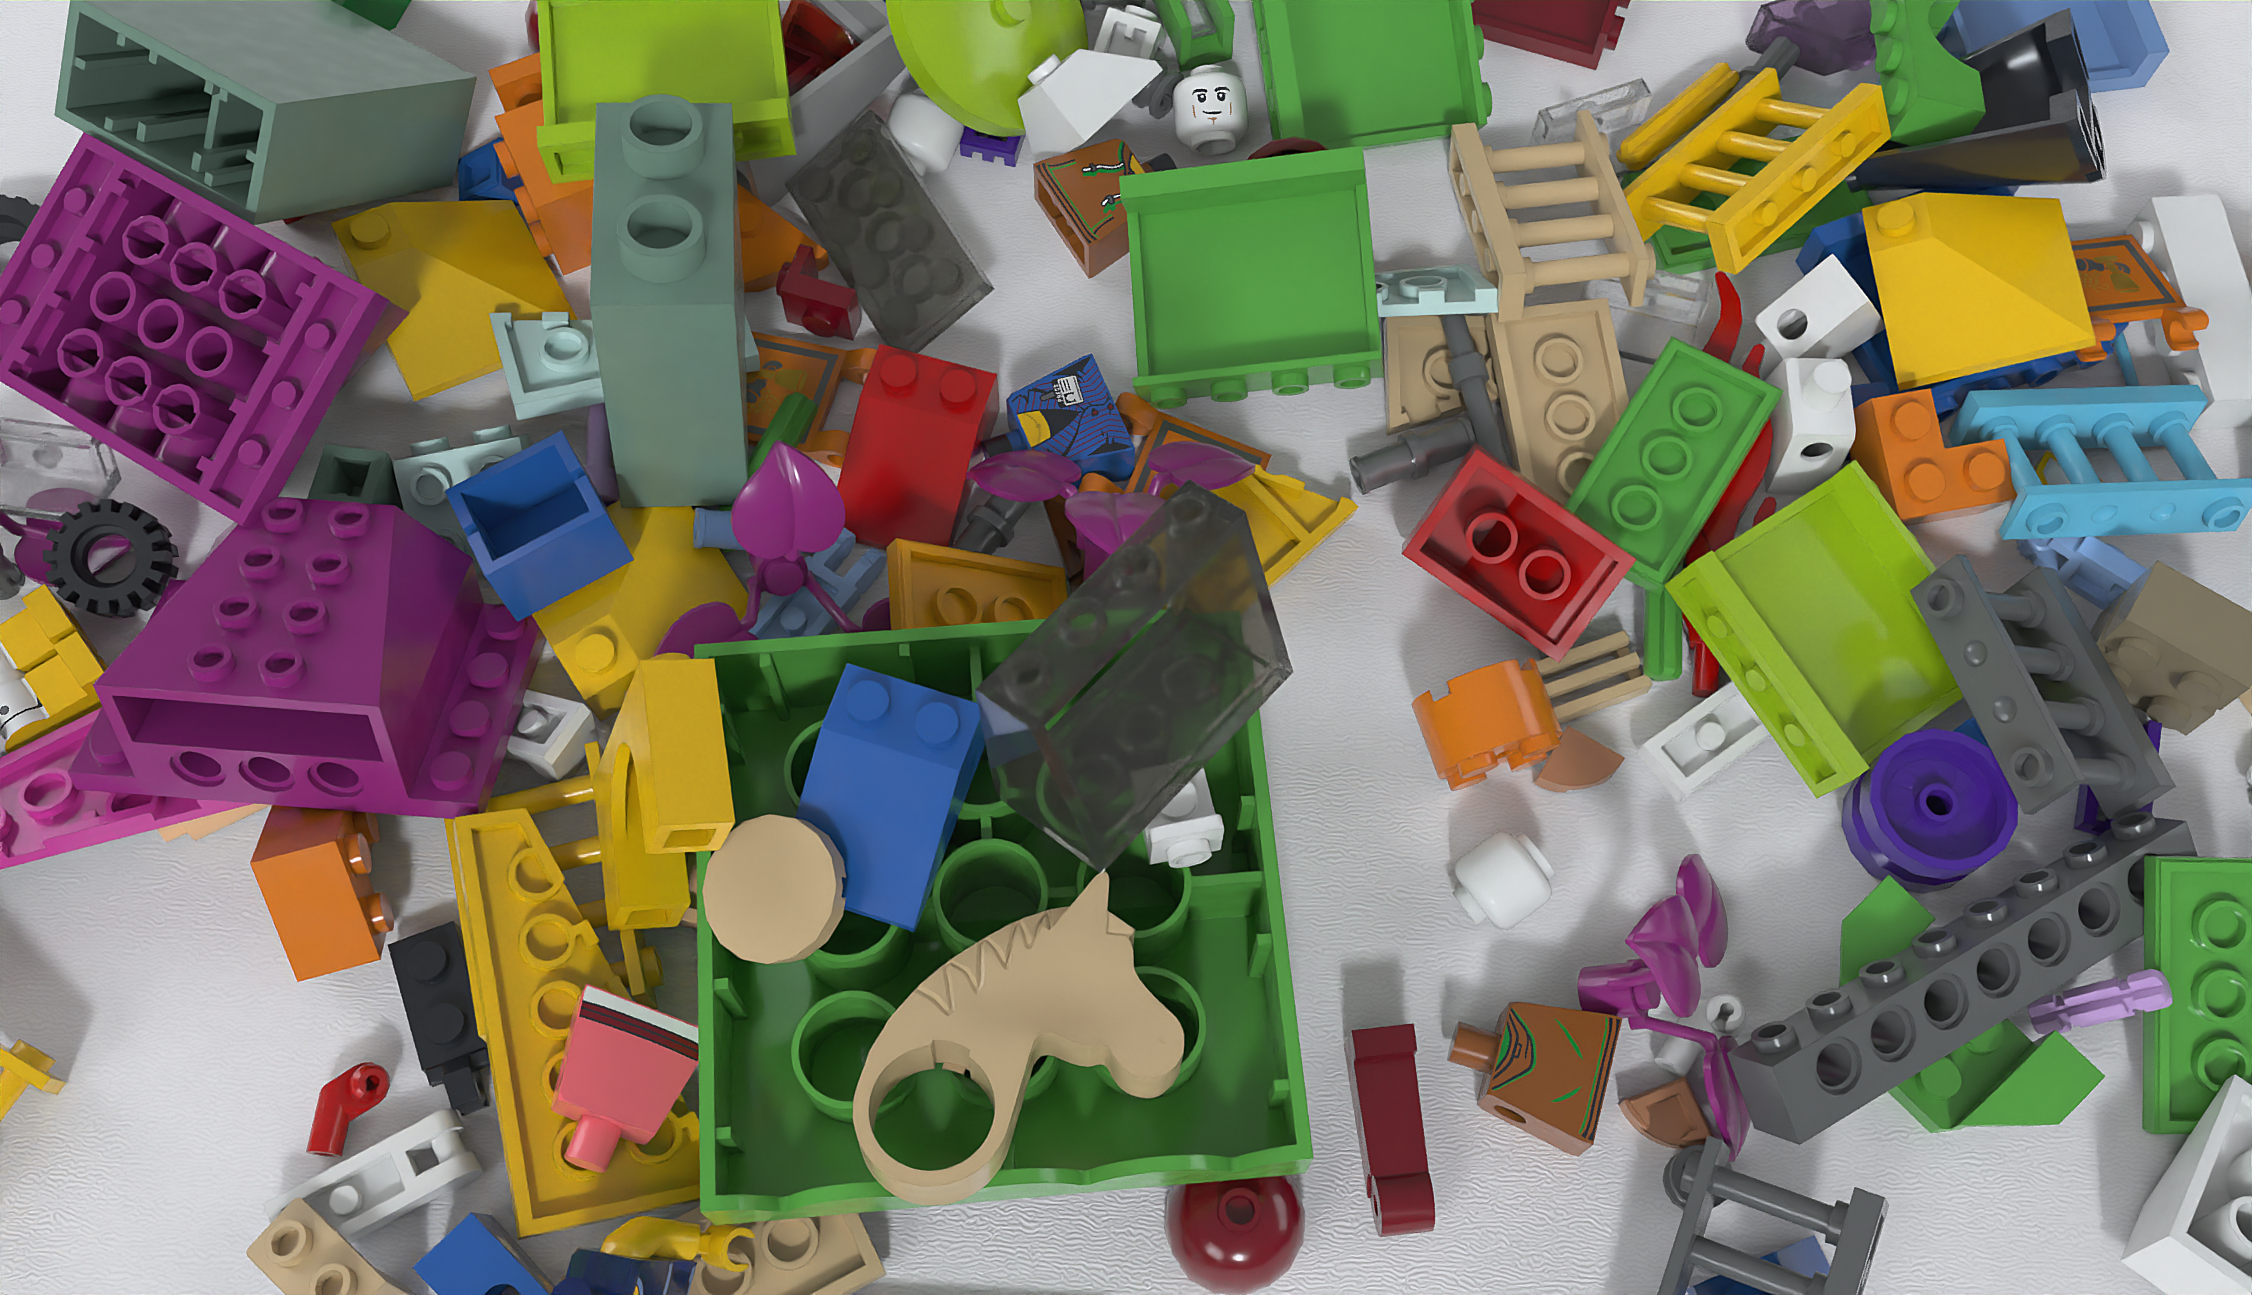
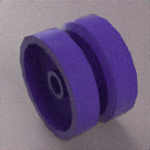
(1929, 811)

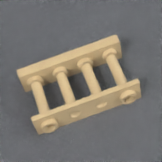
(1499, 239)

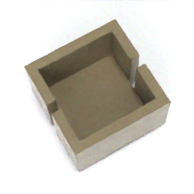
(2176, 647)

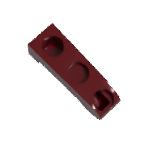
(1390, 1128)

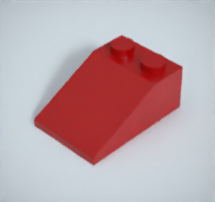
(912, 447)
(1517, 553)

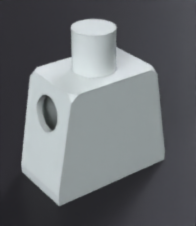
(1824, 307)
(1813, 414)

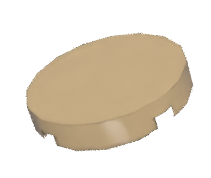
(774, 890)

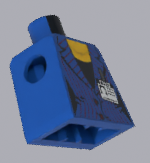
(1072, 417)
(481, 1260)

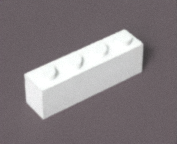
(2199, 258)

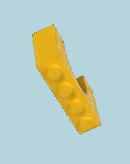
(661, 790)

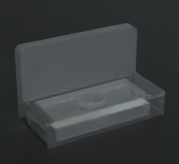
(1614, 110)
(1669, 308)
(52, 469)

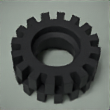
(83, 530)

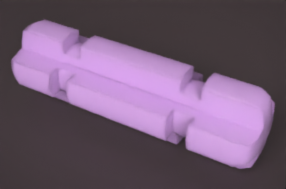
(2101, 1002)

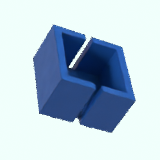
(538, 526)

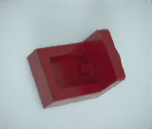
(814, 303)

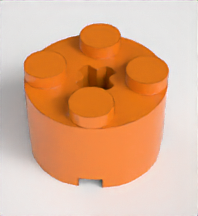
(1488, 720)

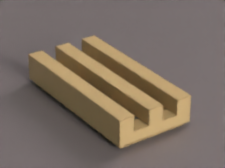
(1624, 662)

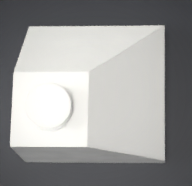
(1078, 97)

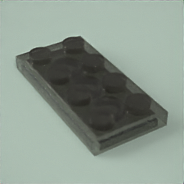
(888, 236)

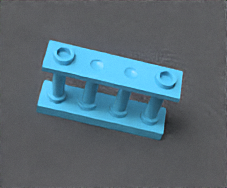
(2111, 419)

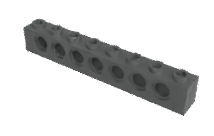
(1952, 982)

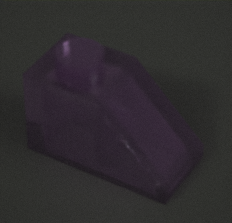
(1829, 32)

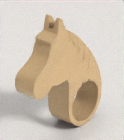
(1027, 991)

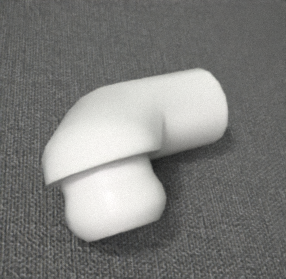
(1719, 1015)

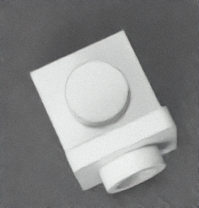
(1130, 33)
(1186, 827)

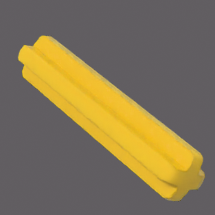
(1677, 116)

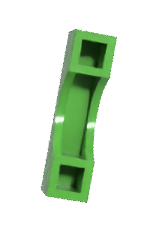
(1922, 84)

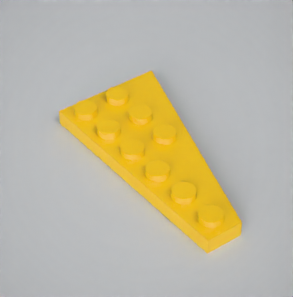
(530, 970)

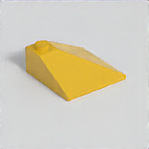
(449, 272)
(1974, 283)
(625, 614)

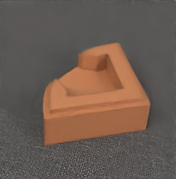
(1578, 764)
(1668, 1115)

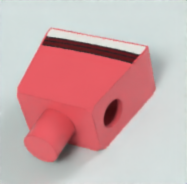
(620, 1073)

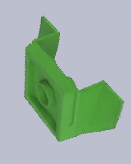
(1992, 1078)

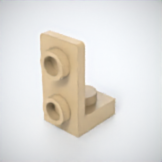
(312, 1258)

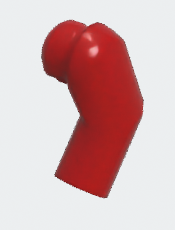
(342, 1102)

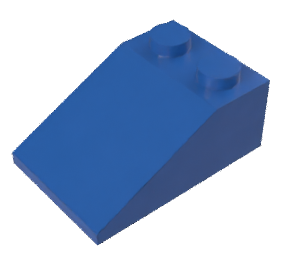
(891, 788)

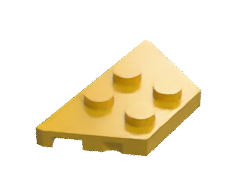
(1285, 519)

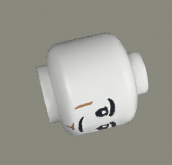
(1210, 111)

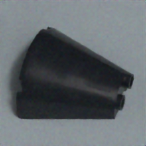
(2034, 127)

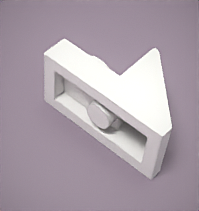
(552, 735)

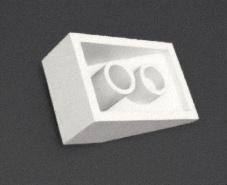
(2199, 1216)

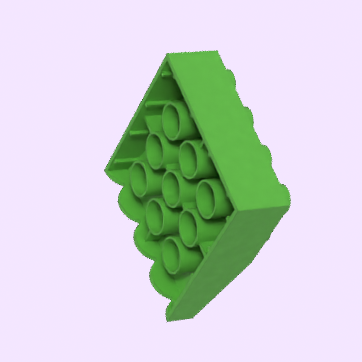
(794, 1036)

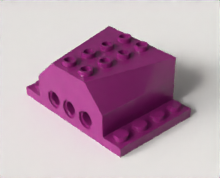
(179, 330)
(320, 669)

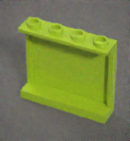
(660, 47)
(1824, 627)

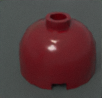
(1235, 1232)

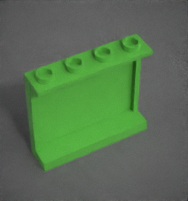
(1370, 70)
(1253, 277)

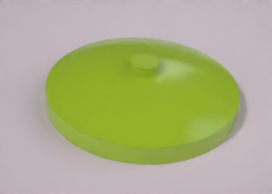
(979, 52)

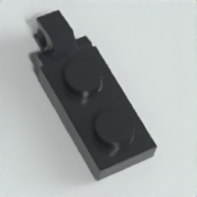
(442, 1014)

